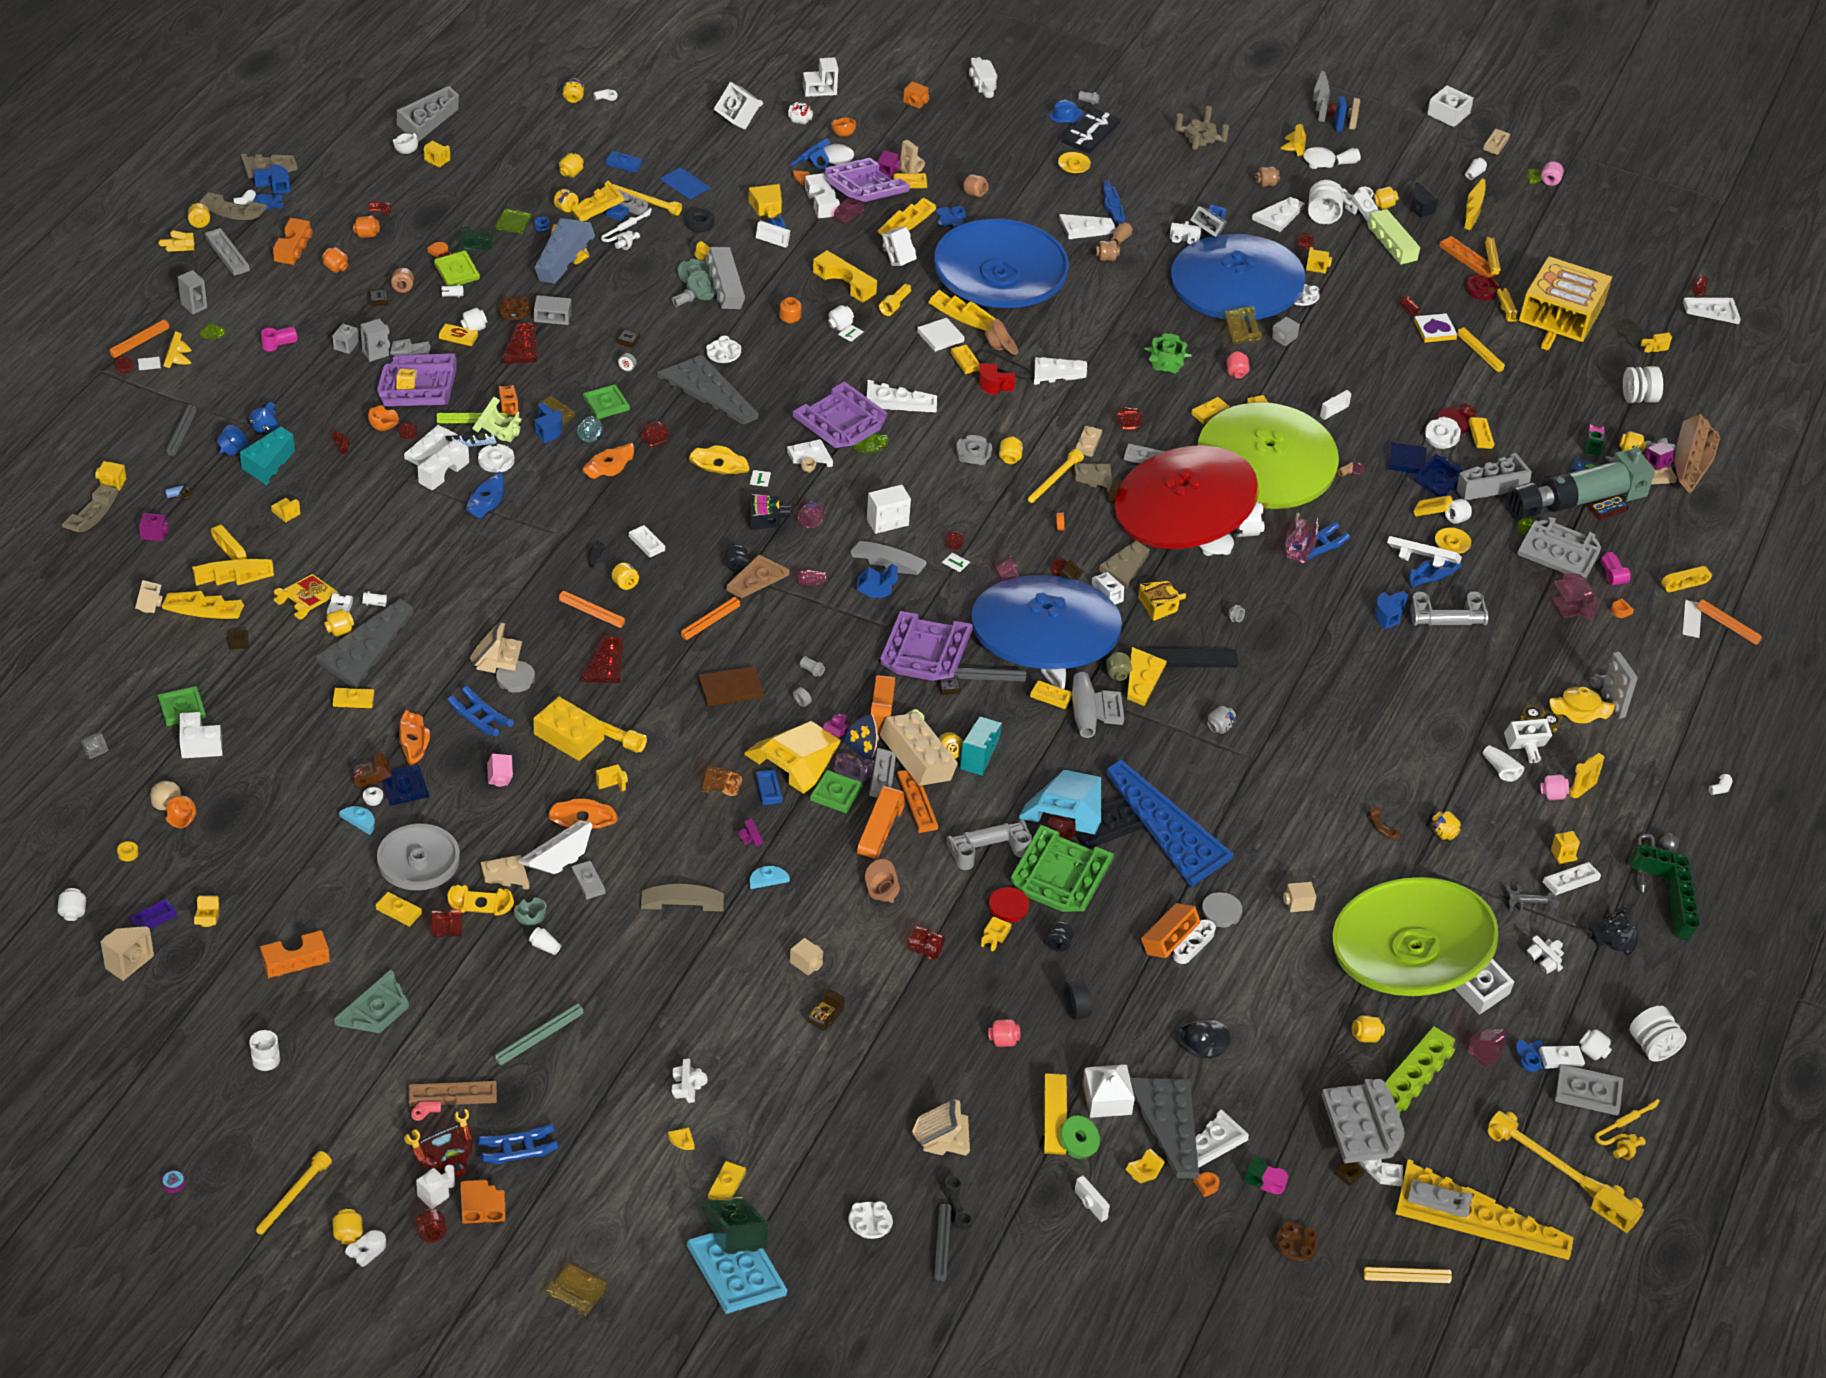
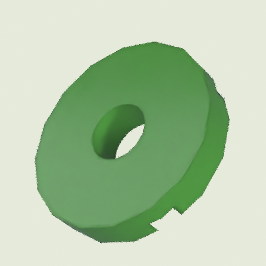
(1089, 1135)

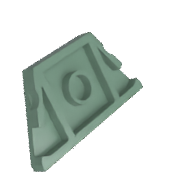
(375, 1007)

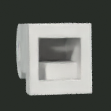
(1109, 586)

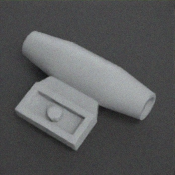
(1092, 706)

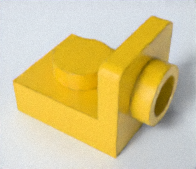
(406, 379)
(286, 509)

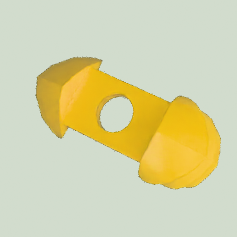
(497, 904)

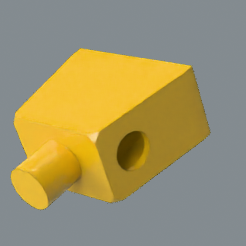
(766, 200)

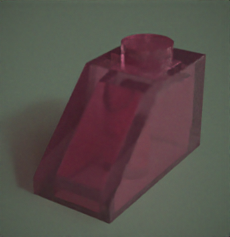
(1487, 1045)

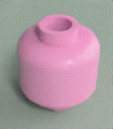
(1552, 173)
(1555, 787)

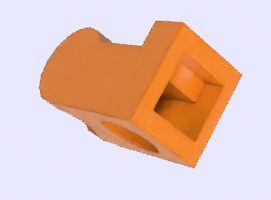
(508, 400)

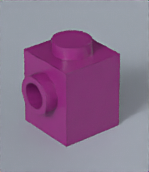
(889, 163)
(1659, 456)
(153, 527)

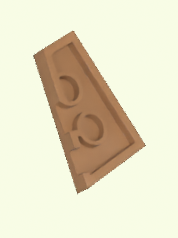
(756, 576)

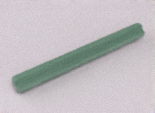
(538, 1034)

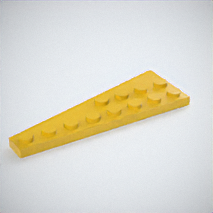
(1484, 1218)

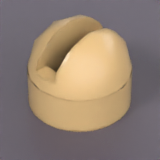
(809, 468)

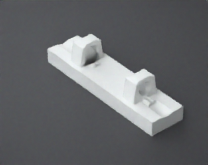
(1439, 555)

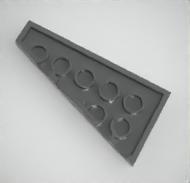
(708, 385)
(363, 647)
(1169, 1114)

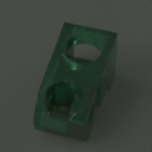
(476, 239)

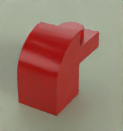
(992, 381)

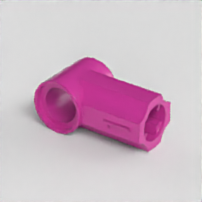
(273, 338)
(1615, 572)

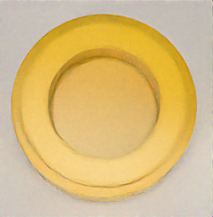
(127, 851)

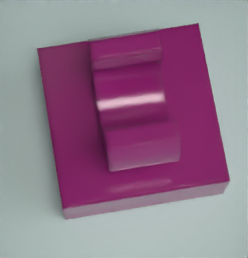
(836, 725)
(751, 833)

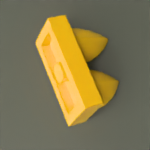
(1297, 141)
(175, 352)

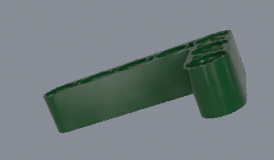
(1679, 884)

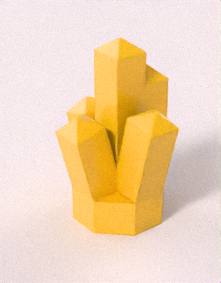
(181, 241)

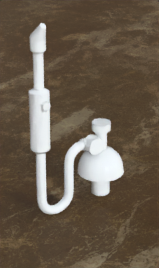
(625, 239)

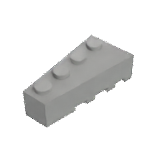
(428, 112)
(1493, 478)

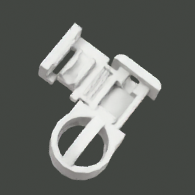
(1347, 200)

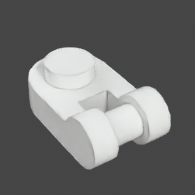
(336, 599)
(372, 1242)

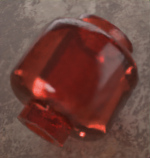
(1130, 418)
(655, 433)
(1064, 825)
(431, 1226)

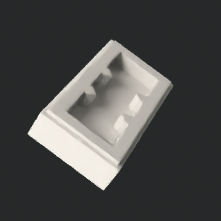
(1364, 204)
(773, 234)
(1335, 404)
(647, 541)
(1556, 1055)
(1091, 1198)

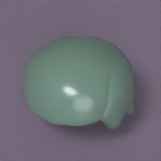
(531, 912)

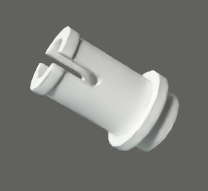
(453, 291)
(374, 599)

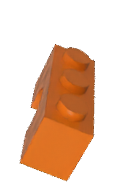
(289, 249)
(281, 961)

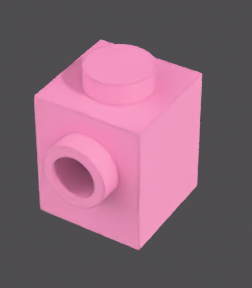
(500, 769)

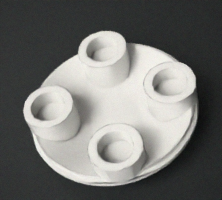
(838, 154)
(1319, 157)
(1309, 295)
(723, 350)
(1219, 546)
(870, 1219)

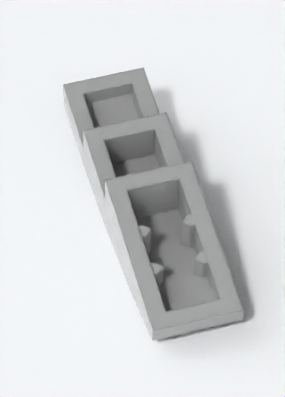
(1321, 96)
(885, 556)

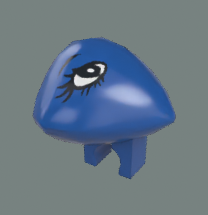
(263, 419)

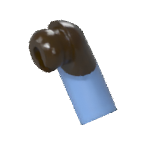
(180, 491)

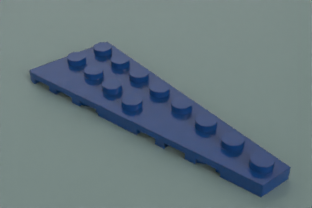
(1181, 838)

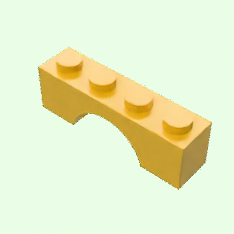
(830, 266)

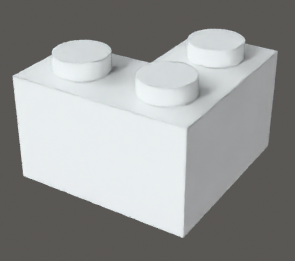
(824, 81)
(199, 739)

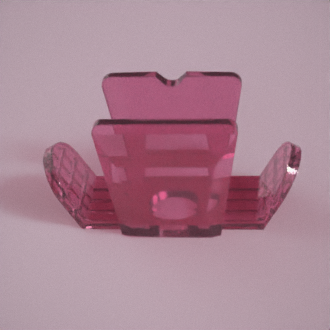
(1298, 536)
(1574, 589)

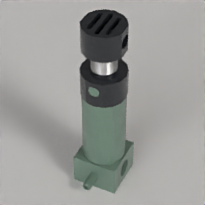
(1625, 476)

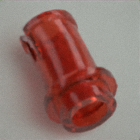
(1700, 287)
(1406, 302)

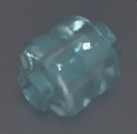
(589, 429)

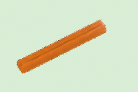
(139, 338)
(592, 609)
(710, 618)
(1729, 622)

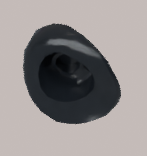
(1204, 1038)

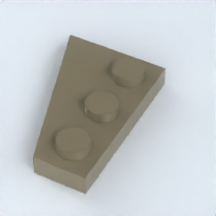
(259, 162)
(1126, 563)

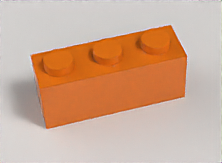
(1170, 930)

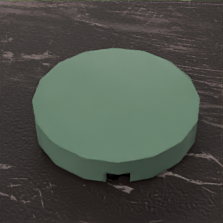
(686, 268)
(701, 285)

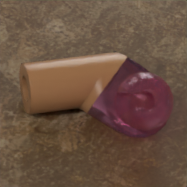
(1351, 468)

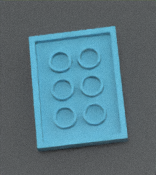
(737, 1278)

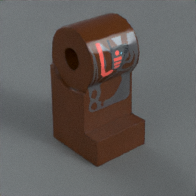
(372, 771)

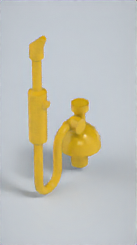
(1627, 1147)

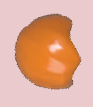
(382, 419)

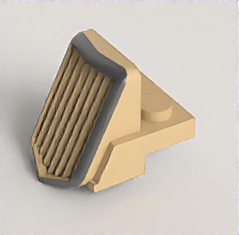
(496, 651)
(943, 1130)

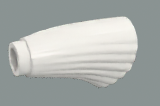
(1504, 764)

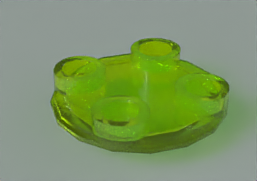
(872, 443)

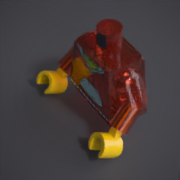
(445, 1147)

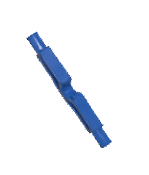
(1111, 203)

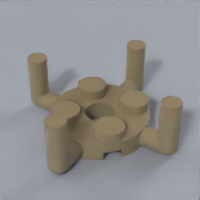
(1207, 130)

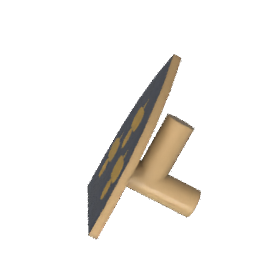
(863, 737)

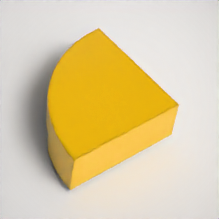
(681, 1139)

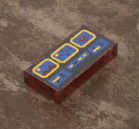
(1609, 507)

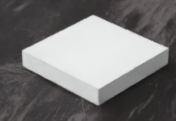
(940, 334)

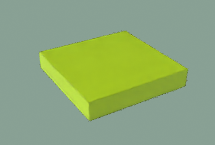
(456, 269)

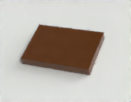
(731, 686)

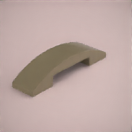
(231, 210)
(102, 500)
(682, 895)

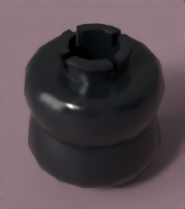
(737, 558)
(1059, 936)

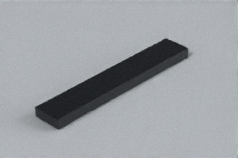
(1193, 657)

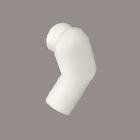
(607, 94)
(246, 199)
(1723, 786)

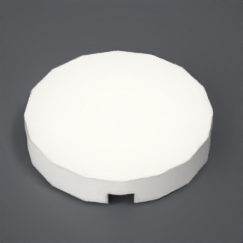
(1442, 433)
(496, 458)

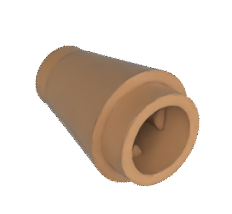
(1122, 232)

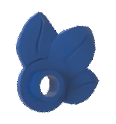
(951, 216)
(1530, 1055)

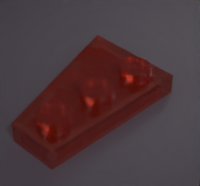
(522, 345)
(606, 662)

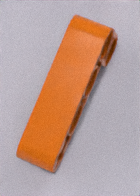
(882, 699)
(887, 807)

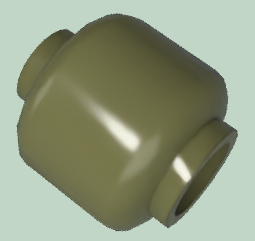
(1119, 666)

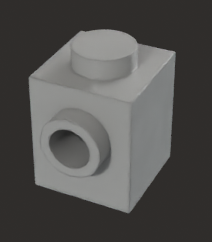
(1285, 331)
(345, 338)

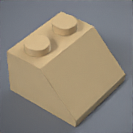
(126, 950)

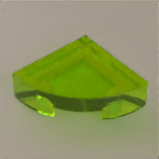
(1534, 175)
(212, 332)

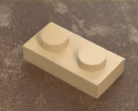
(1496, 141)
(1089, 440)

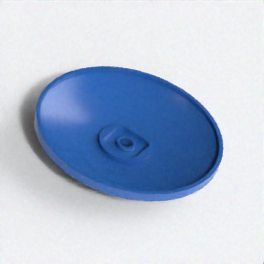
(1001, 263)
(1236, 274)
(1046, 622)

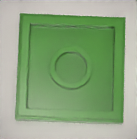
(606, 401)
(179, 702)
(836, 791)

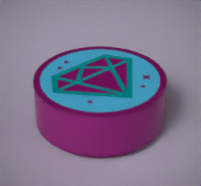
(173, 1181)

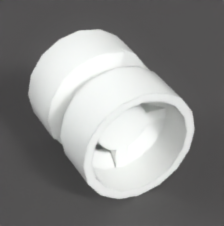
(264, 1050)

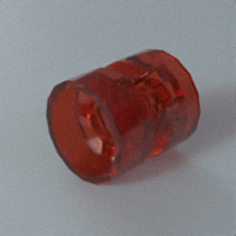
(446, 923)
(919, 941)

